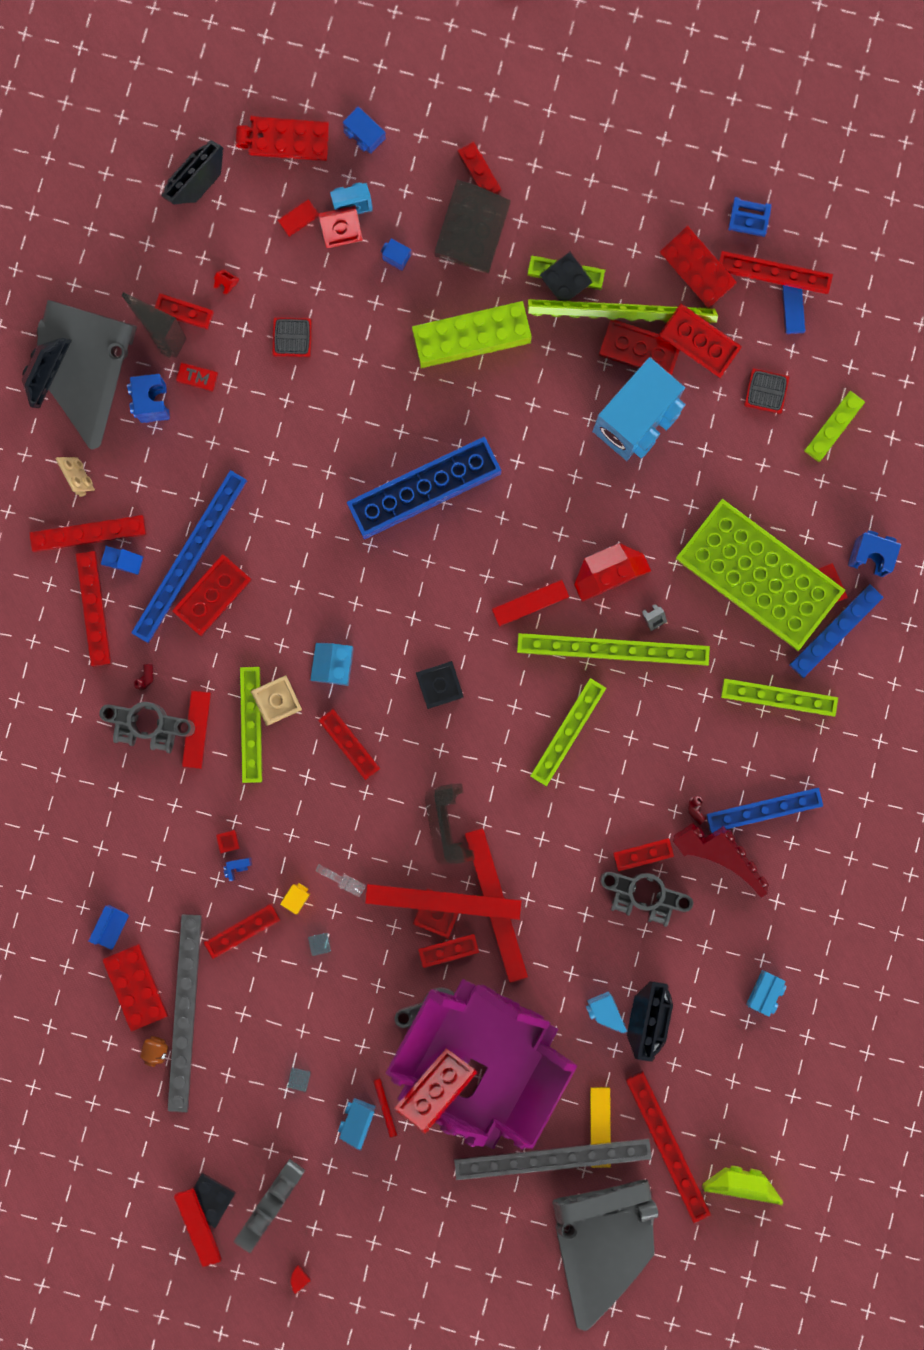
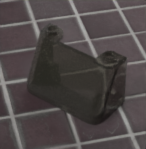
(436, 805)

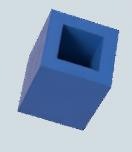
(396, 254)

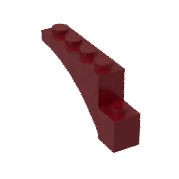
(722, 850)

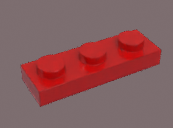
(478, 168)
(185, 311)
(643, 854)
(448, 950)

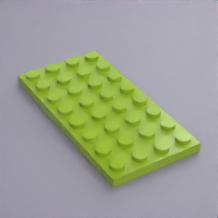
(760, 574)

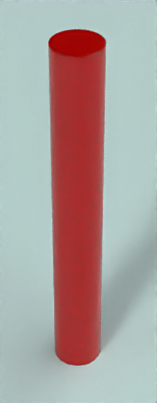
(385, 1108)

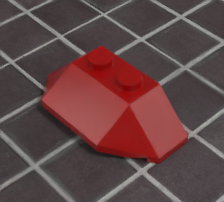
(609, 569)

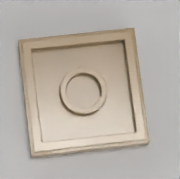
(276, 700)

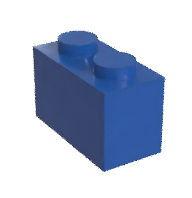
(363, 130)

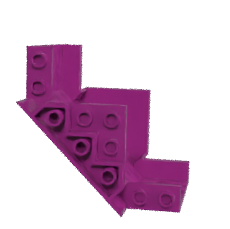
(513, 1043)

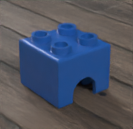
(143, 392)
(881, 550)

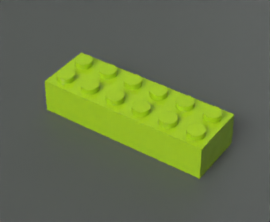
(471, 334)

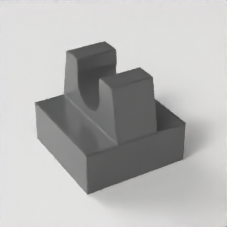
(654, 618)

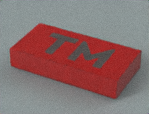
(197, 377)

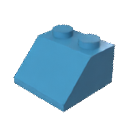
(355, 195)
(332, 663)
(605, 1012)
(357, 1122)

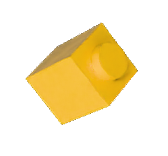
(295, 898)

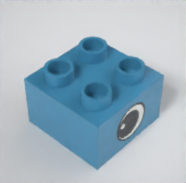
(638, 408)

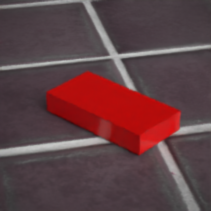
(298, 218)

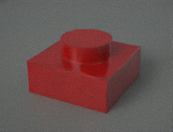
(228, 841)

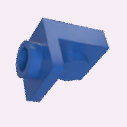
(239, 865)

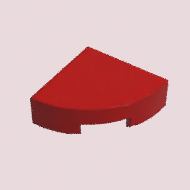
(299, 1279)

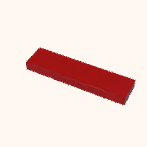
(530, 603)
(195, 743)
(349, 744)
(242, 931)
(198, 1227)

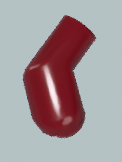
(144, 681)
(694, 809)

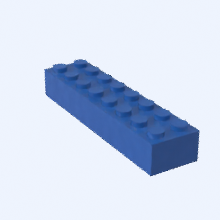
(424, 488)

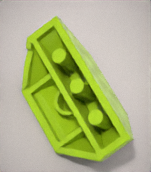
(742, 1184)

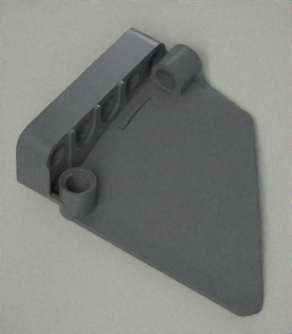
(89, 368)
(605, 1245)

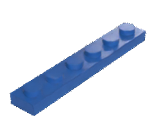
(836, 631)
(765, 810)

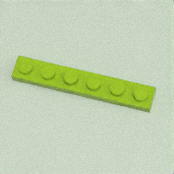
(779, 697)
(250, 726)
(568, 732)

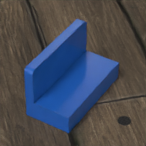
(109, 927)

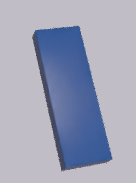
(793, 310)

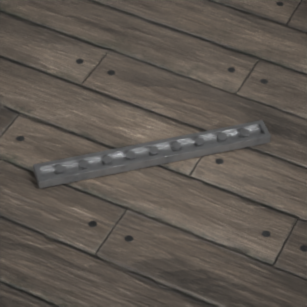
(184, 1013)
(552, 1159)

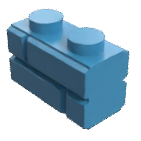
(766, 993)

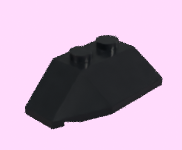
(195, 175)
(42, 369)
(650, 1020)

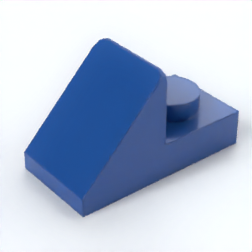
(122, 560)

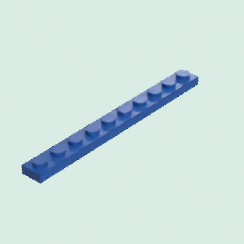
(189, 556)

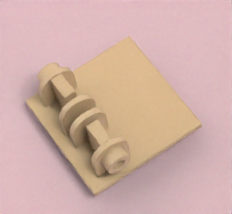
(75, 475)

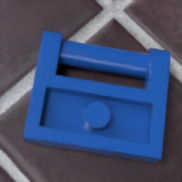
(749, 222)

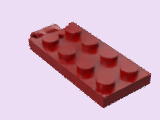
(284, 138)

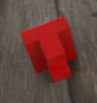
(226, 279)

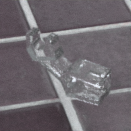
(345, 882)

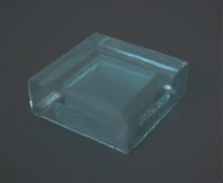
(319, 944)
(299, 1079)

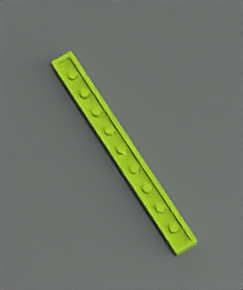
(612, 311)
(613, 649)

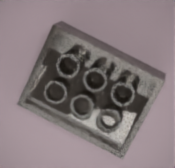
(472, 226)
(159, 325)

